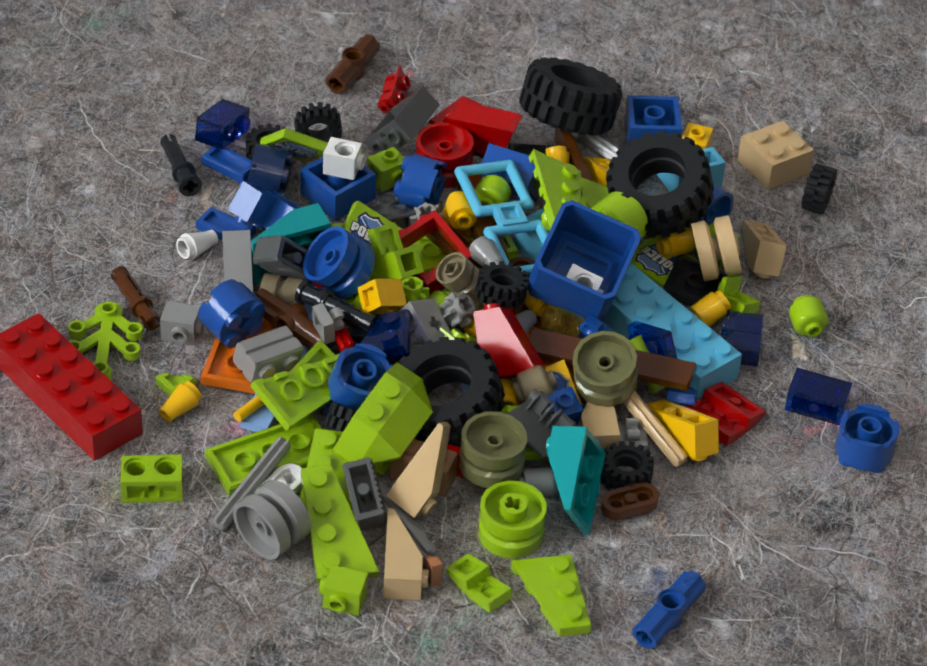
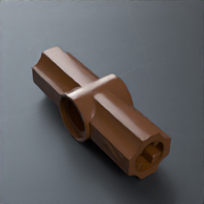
(352, 63)
(291, 315)

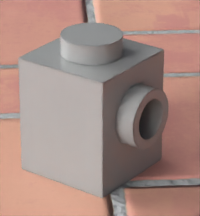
(180, 323)

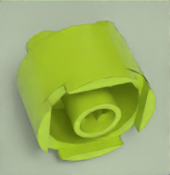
(624, 210)

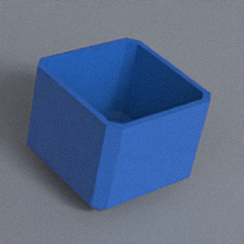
(592, 243)

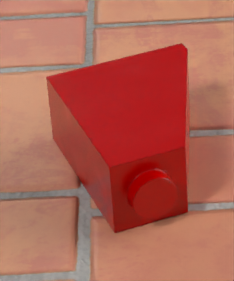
(484, 124)
(505, 340)

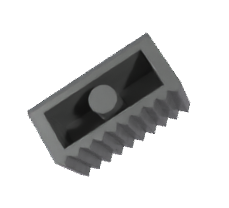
(280, 256)
(365, 493)

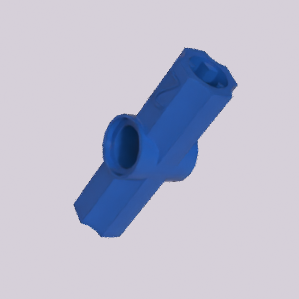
(669, 609)

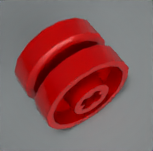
(447, 144)

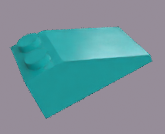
(299, 226)
(577, 470)

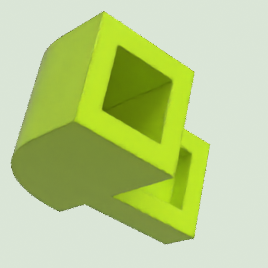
(391, 258)

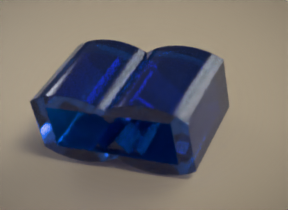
(744, 334)

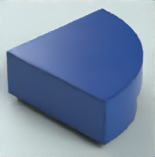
(681, 396)

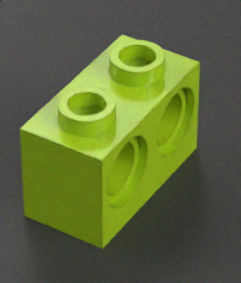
(151, 478)

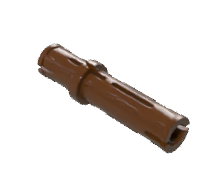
(140, 305)

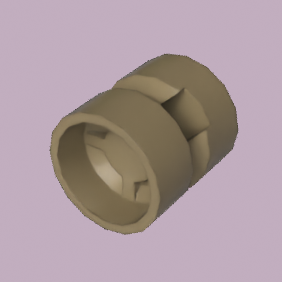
(458, 274)
(282, 289)

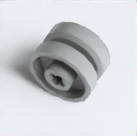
(271, 519)

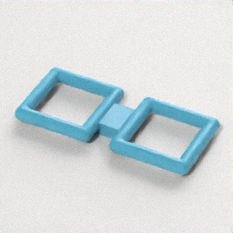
(508, 215)

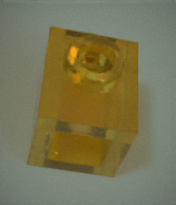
(561, 321)

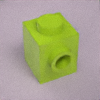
(344, 590)

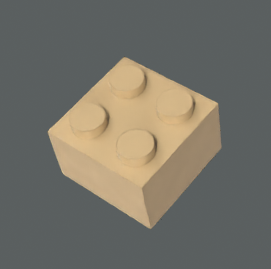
(775, 155)

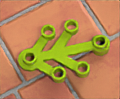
(107, 315)

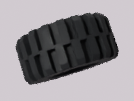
(570, 96)
(657, 155)
(456, 362)

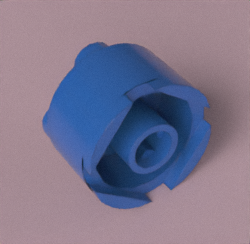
(420, 181)
(232, 313)
(356, 374)
(867, 438)

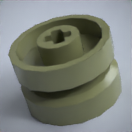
(605, 368)
(492, 449)

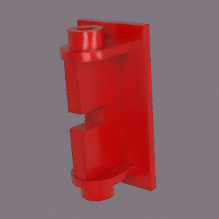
(394, 90)

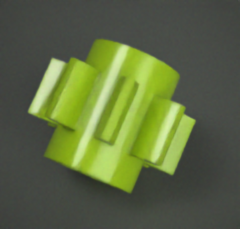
(414, 289)

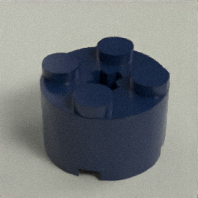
(270, 167)

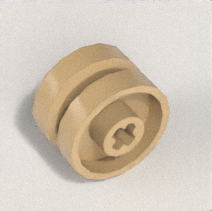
(717, 248)

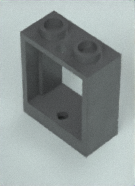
(402, 121)

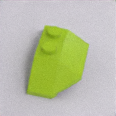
(386, 419)

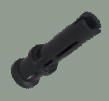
(182, 171)
(314, 295)

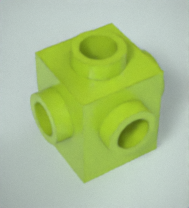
(387, 168)

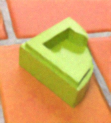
(169, 382)

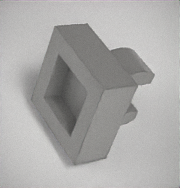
(327, 322)
(633, 433)

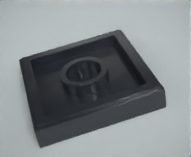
(687, 282)

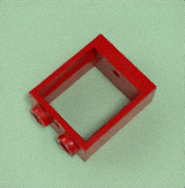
(423, 226)

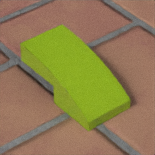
(476, 582)

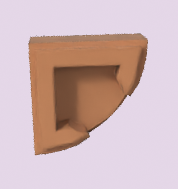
(434, 568)

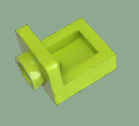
(739, 301)

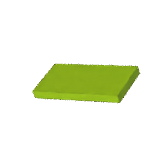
(236, 458)

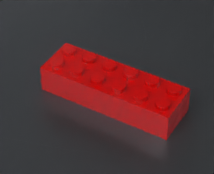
(68, 387)

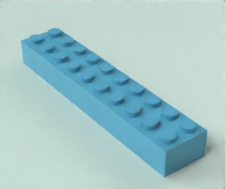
(648, 303)

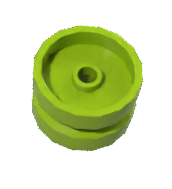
(512, 519)

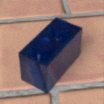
(222, 124)
(818, 396)

